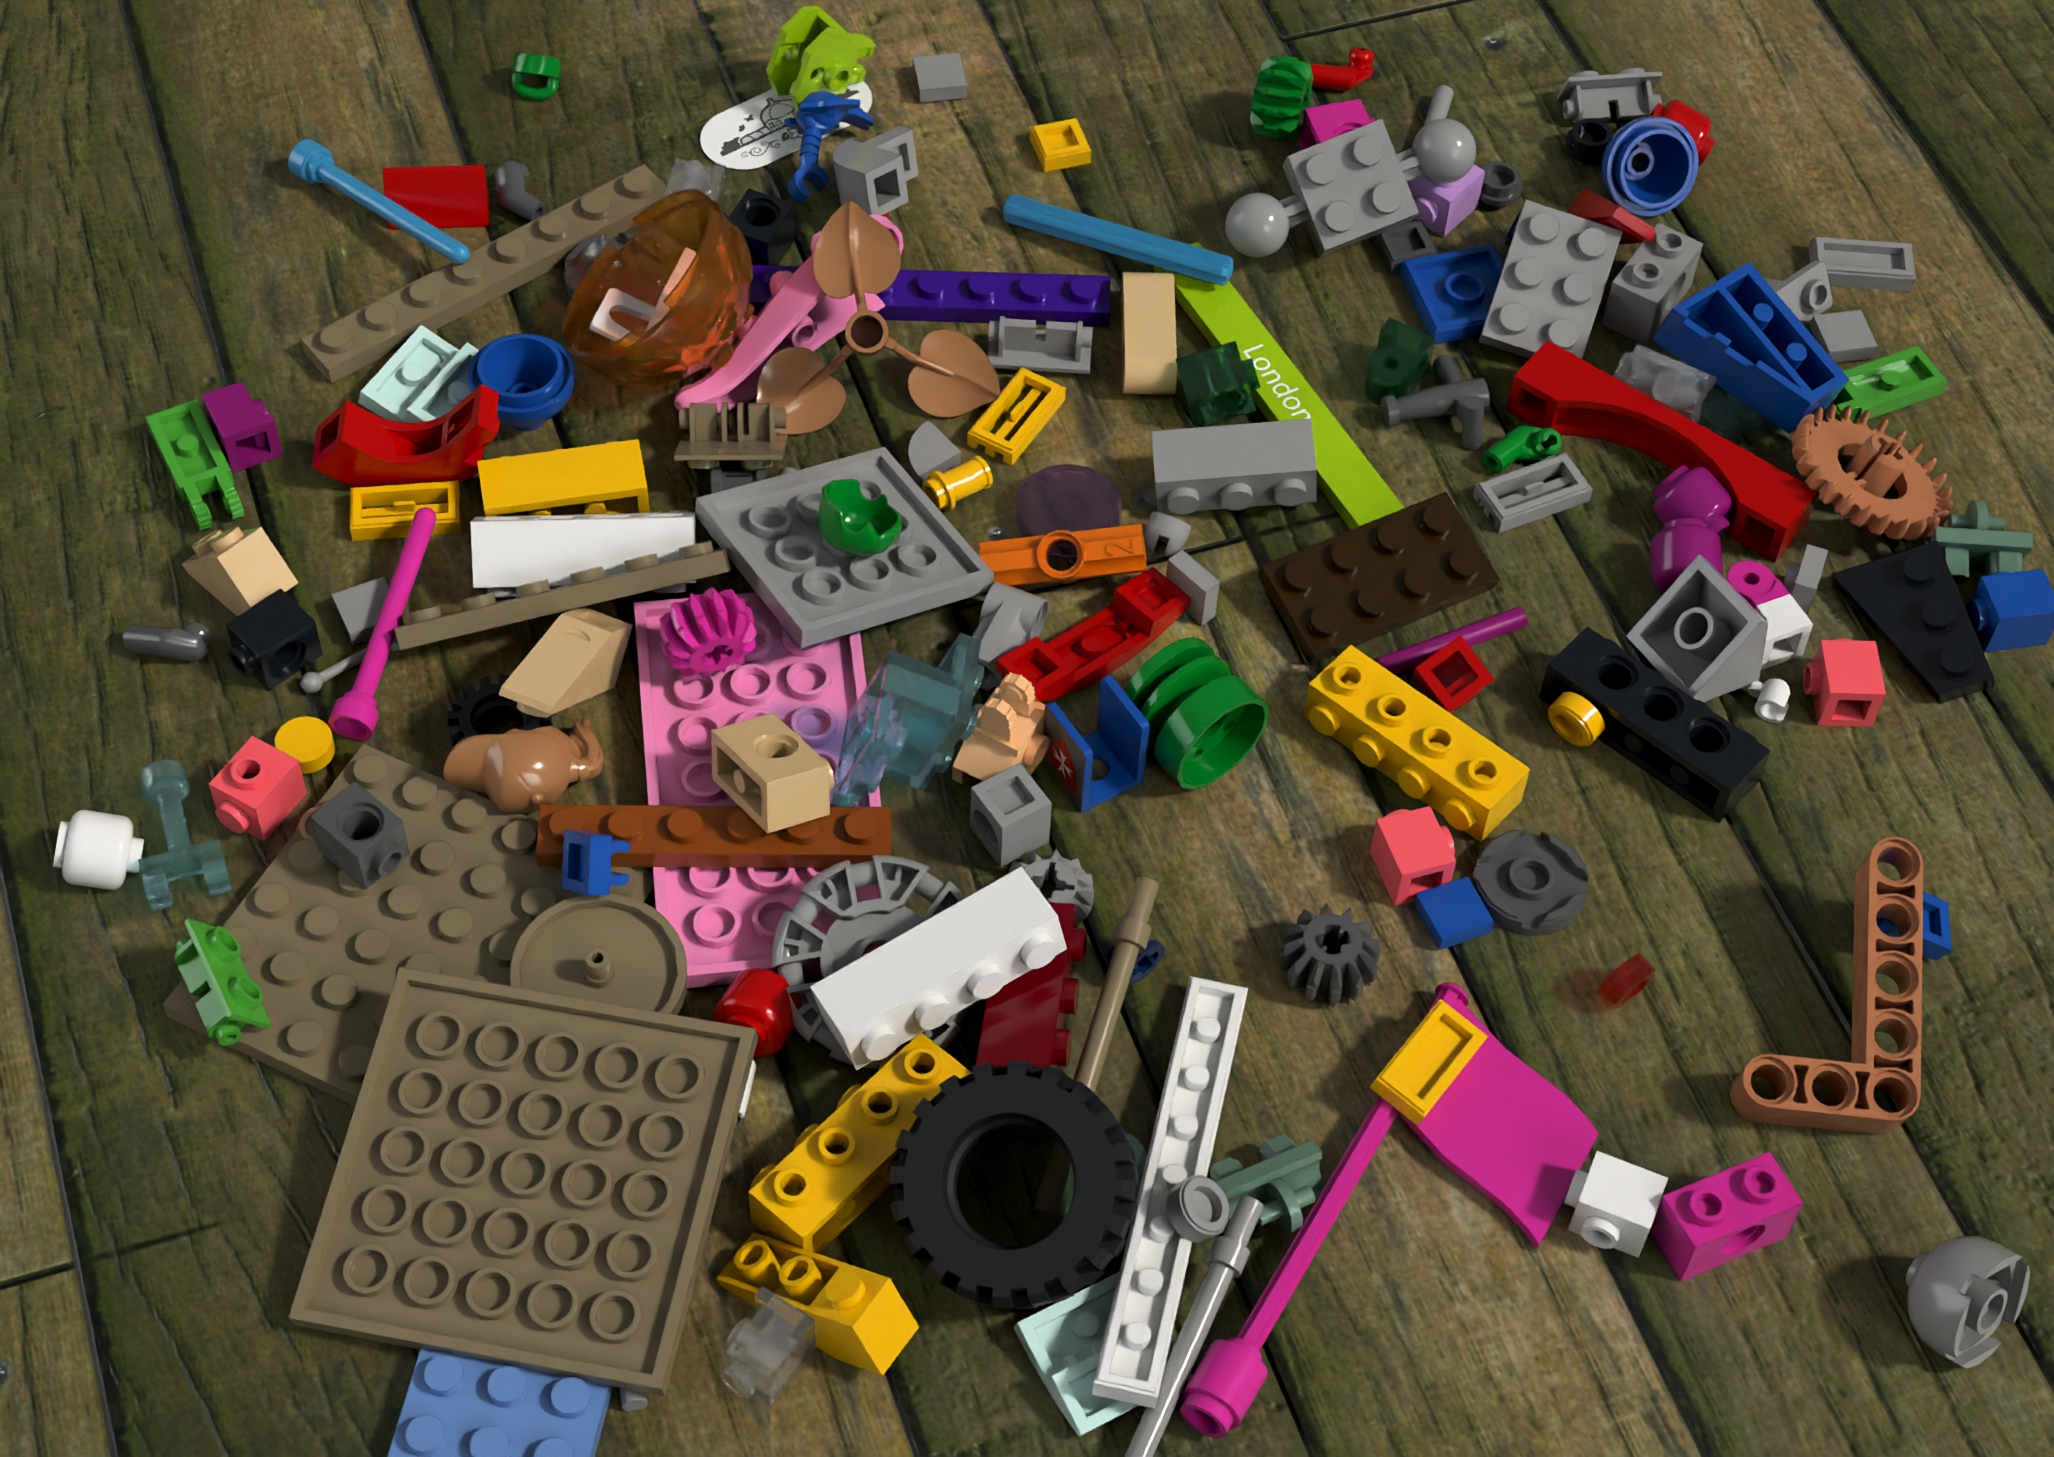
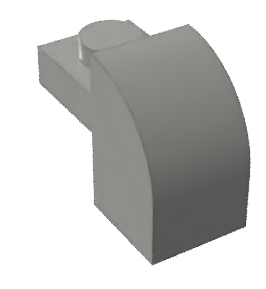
(876, 170)

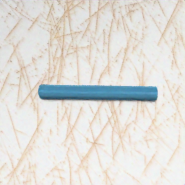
(1118, 239)

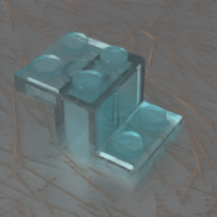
(908, 721)

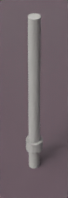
(1225, 1261)

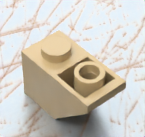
(239, 567)

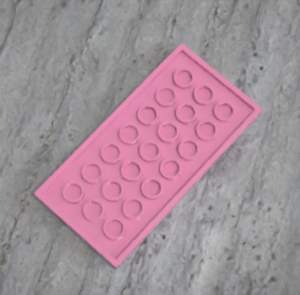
(733, 912)

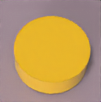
(1575, 719)
(308, 741)

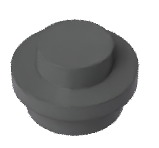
(1500, 184)

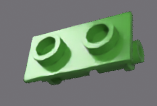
(213, 960)

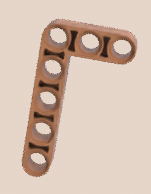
(1871, 1012)

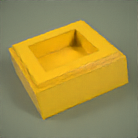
(1060, 145)

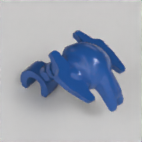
(817, 116)

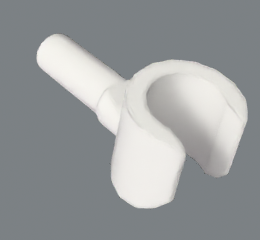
(1771, 700)

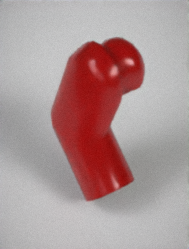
(1346, 76)

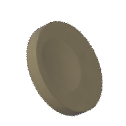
(603, 952)

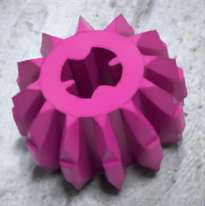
(707, 632)

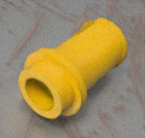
(957, 483)

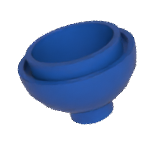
(1665, 170)
(529, 374)

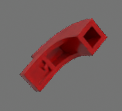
(381, 452)

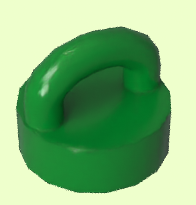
(538, 67)

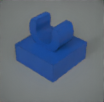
(588, 862)

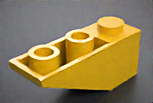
(854, 1309)

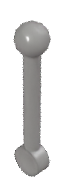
(312, 682)

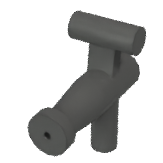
(1454, 396)

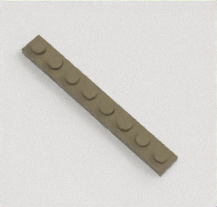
(486, 275)

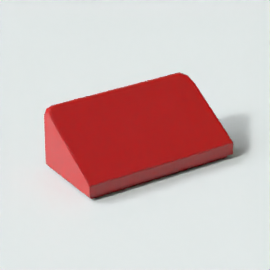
(441, 194)

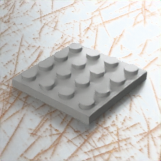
(826, 592)

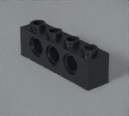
(1659, 724)

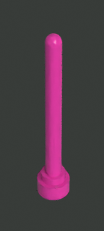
(356, 712)

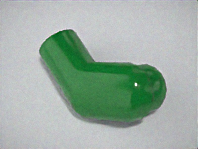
(1522, 444)

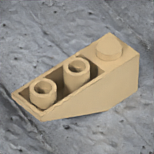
(569, 663)

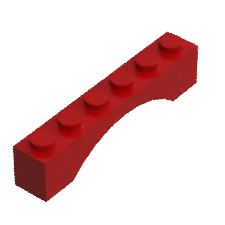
(1583, 401)

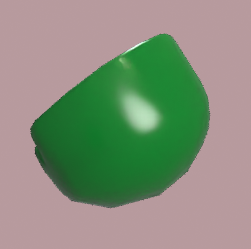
(854, 522)

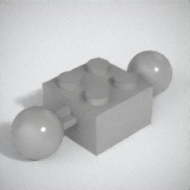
(1350, 188)

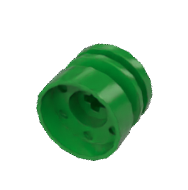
(1196, 712)

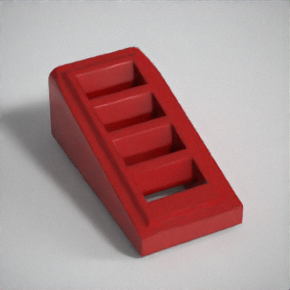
(1602, 211)

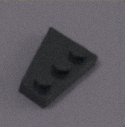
(1922, 617)

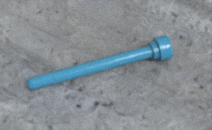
(315, 165)

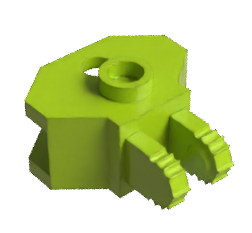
(820, 56)

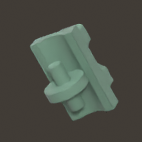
(1980, 540)
(1282, 1180)

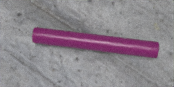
(1473, 634)

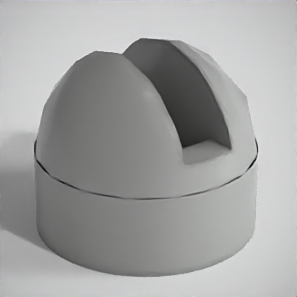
(1166, 530)

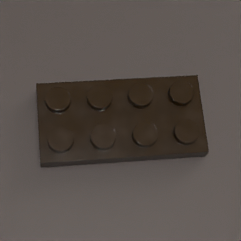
(1378, 577)

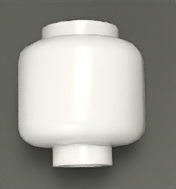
(97, 849)

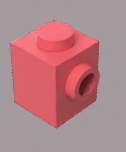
(1845, 683)
(257, 789)
(1412, 853)

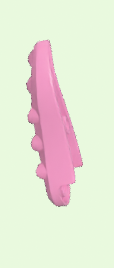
(793, 317)

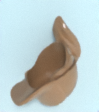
(525, 766)

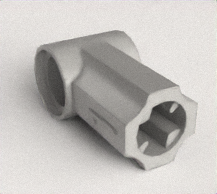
(1005, 623)

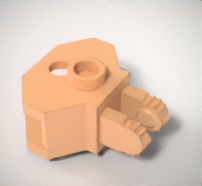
(1004, 733)

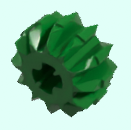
(1281, 97)

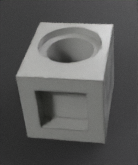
(1010, 814)

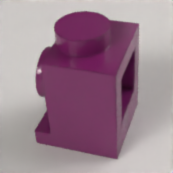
(241, 427)

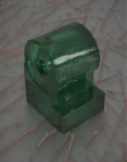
(1398, 361)

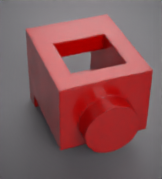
(1452, 675)

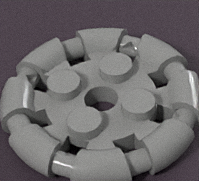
(854, 932)

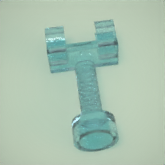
(165, 786)

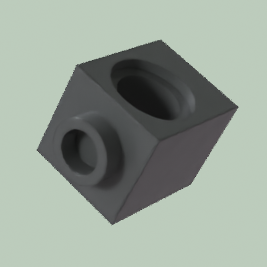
(355, 816)

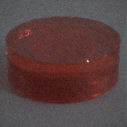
(1626, 981)

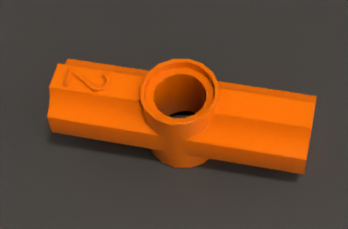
(1099, 554)

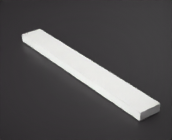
(1180, 1147)

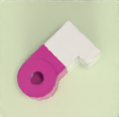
(1786, 620)

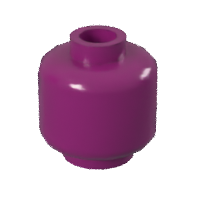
(1693, 495)
(1678, 546)

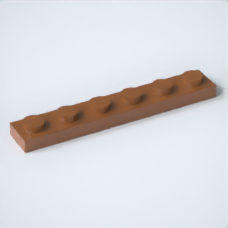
(717, 836)

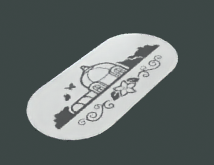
(755, 130)

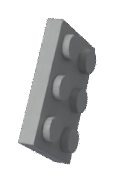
(1550, 282)

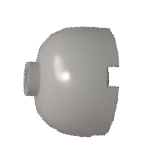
(1963, 1295)

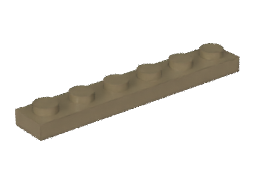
(538, 600)

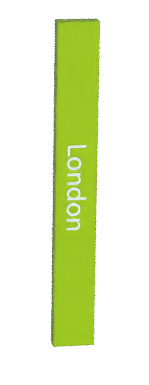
(1284, 395)

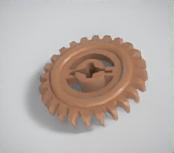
(1877, 465)

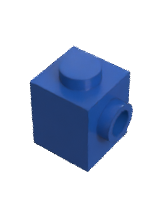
(2012, 610)

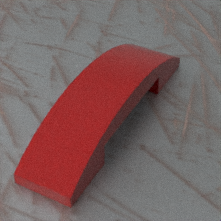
(1102, 642)

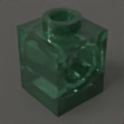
(1218, 384)

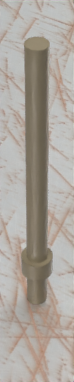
(1129, 939)

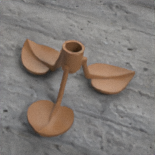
(854, 258)

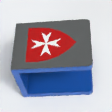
(1118, 742)

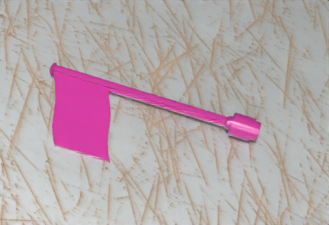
(1491, 1126)

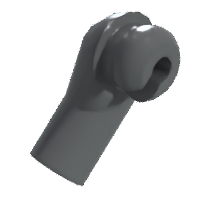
(511, 191)
(173, 643)

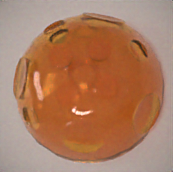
(704, 305)

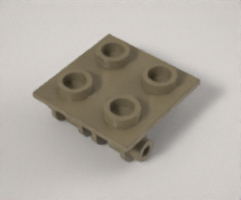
(755, 449)

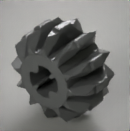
(1329, 955)

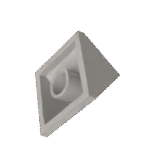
(1703, 634)

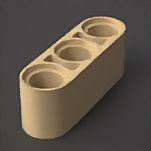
(1148, 333)

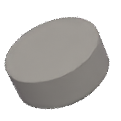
(1198, 1209)

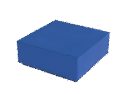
(1453, 913)

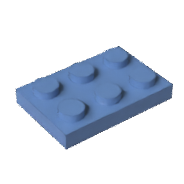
(496, 1411)

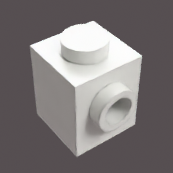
(1614, 1203)

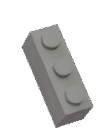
(1234, 466)

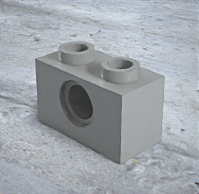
(1652, 284)

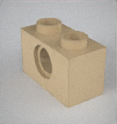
(771, 772)

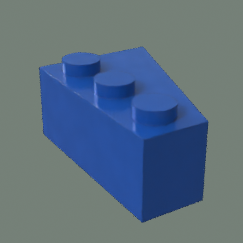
(1753, 348)

